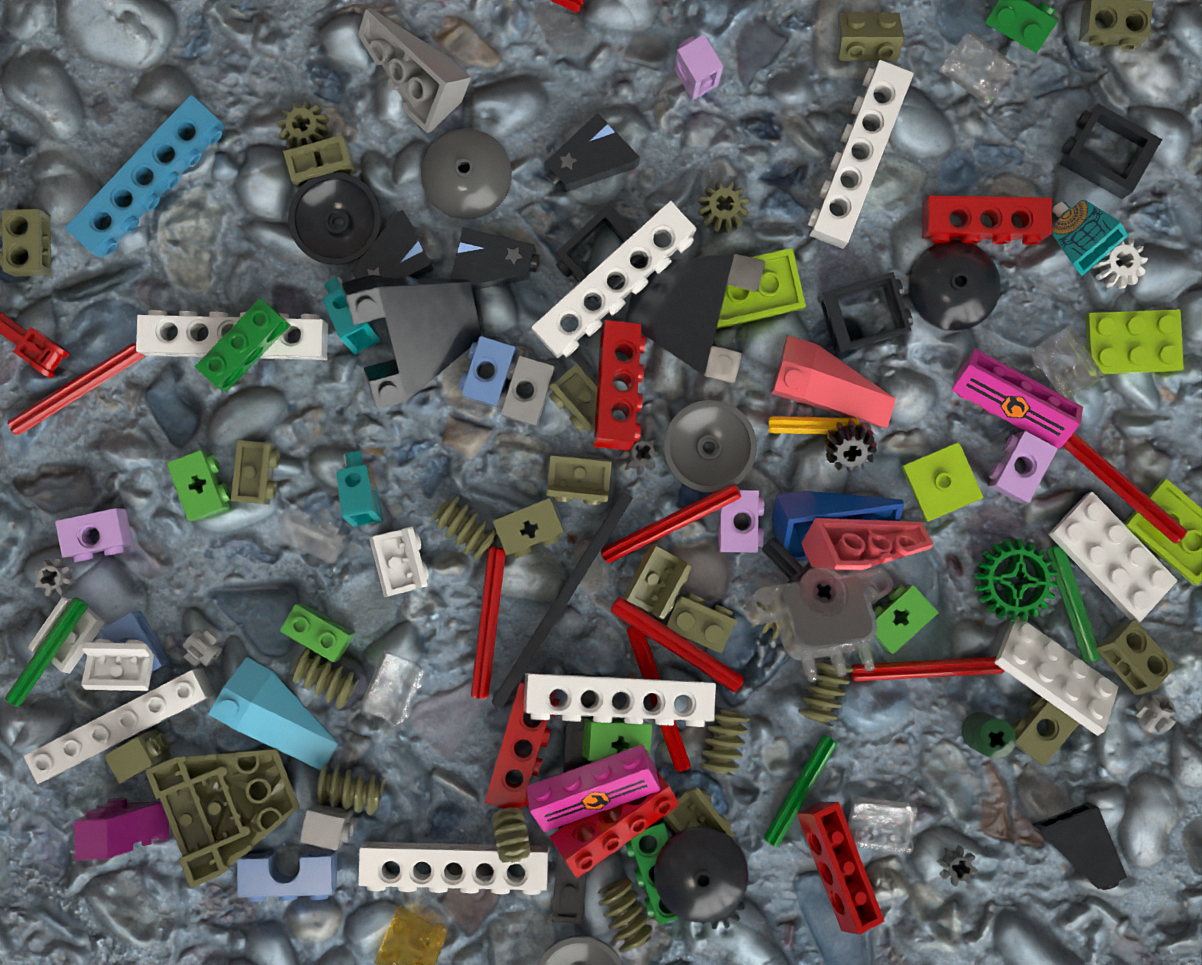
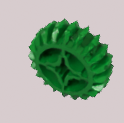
(1015, 568)

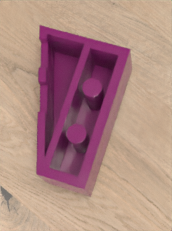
(117, 826)

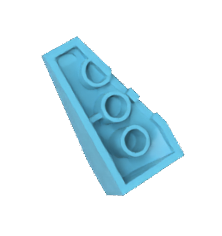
(268, 711)

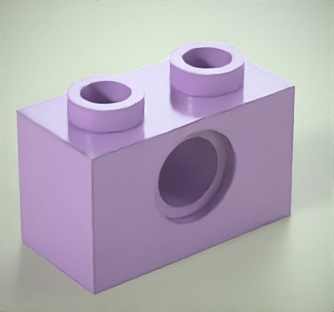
(697, 66)
(1036, 456)
(76, 531)
(735, 540)

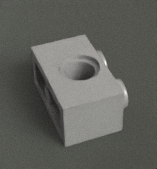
(531, 372)
(328, 825)

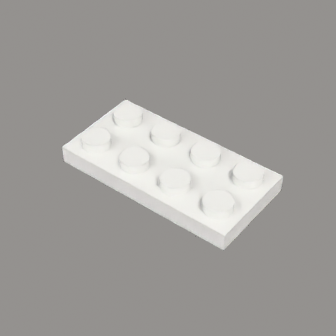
(1113, 557)
(1057, 675)

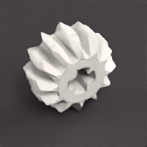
(1125, 273)

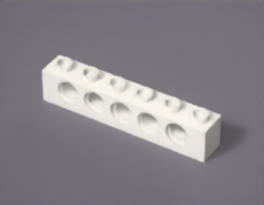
(893, 84)
(667, 221)
(153, 335)
(698, 694)
(119, 725)
(376, 877)

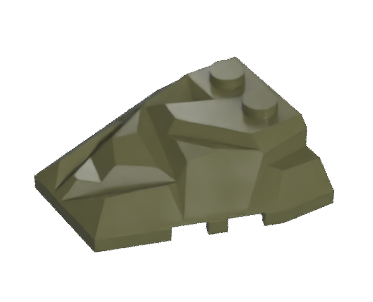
(221, 806)

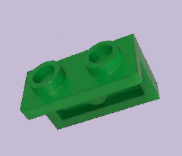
(1024, 21)

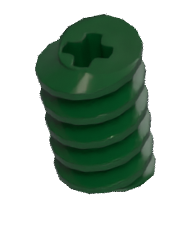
(988, 735)

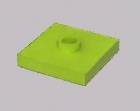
(942, 482)

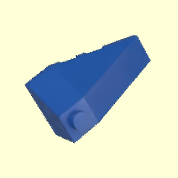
(796, 511)

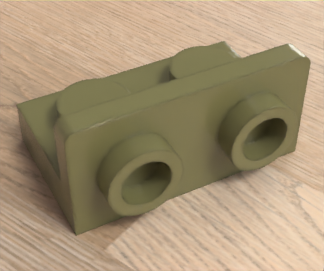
(701, 623)

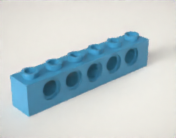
(129, 179)

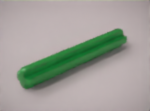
(1074, 604)
(46, 651)
(800, 790)

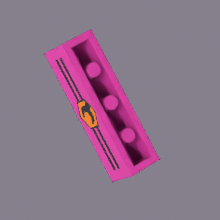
(1017, 399)
(593, 788)

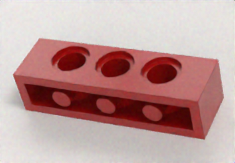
(1033, 212)
(608, 430)
(501, 791)
(599, 835)
(840, 867)

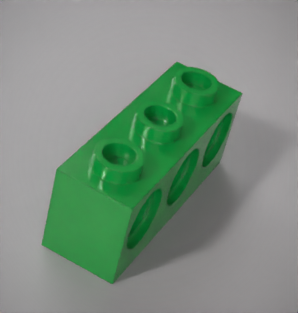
(242, 345)
(646, 859)

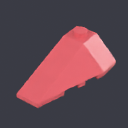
(825, 382)
(862, 543)

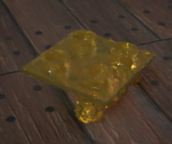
(411, 940)

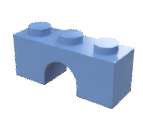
(261, 879)

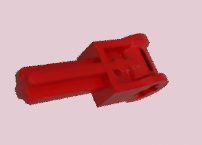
(33, 346)

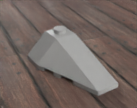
(422, 75)

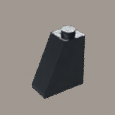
(1085, 844)

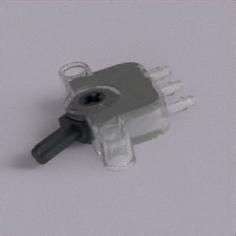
(824, 625)

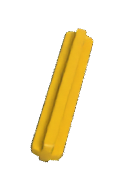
(805, 425)

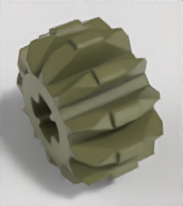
(292, 124)
(723, 196)
(510, 835)

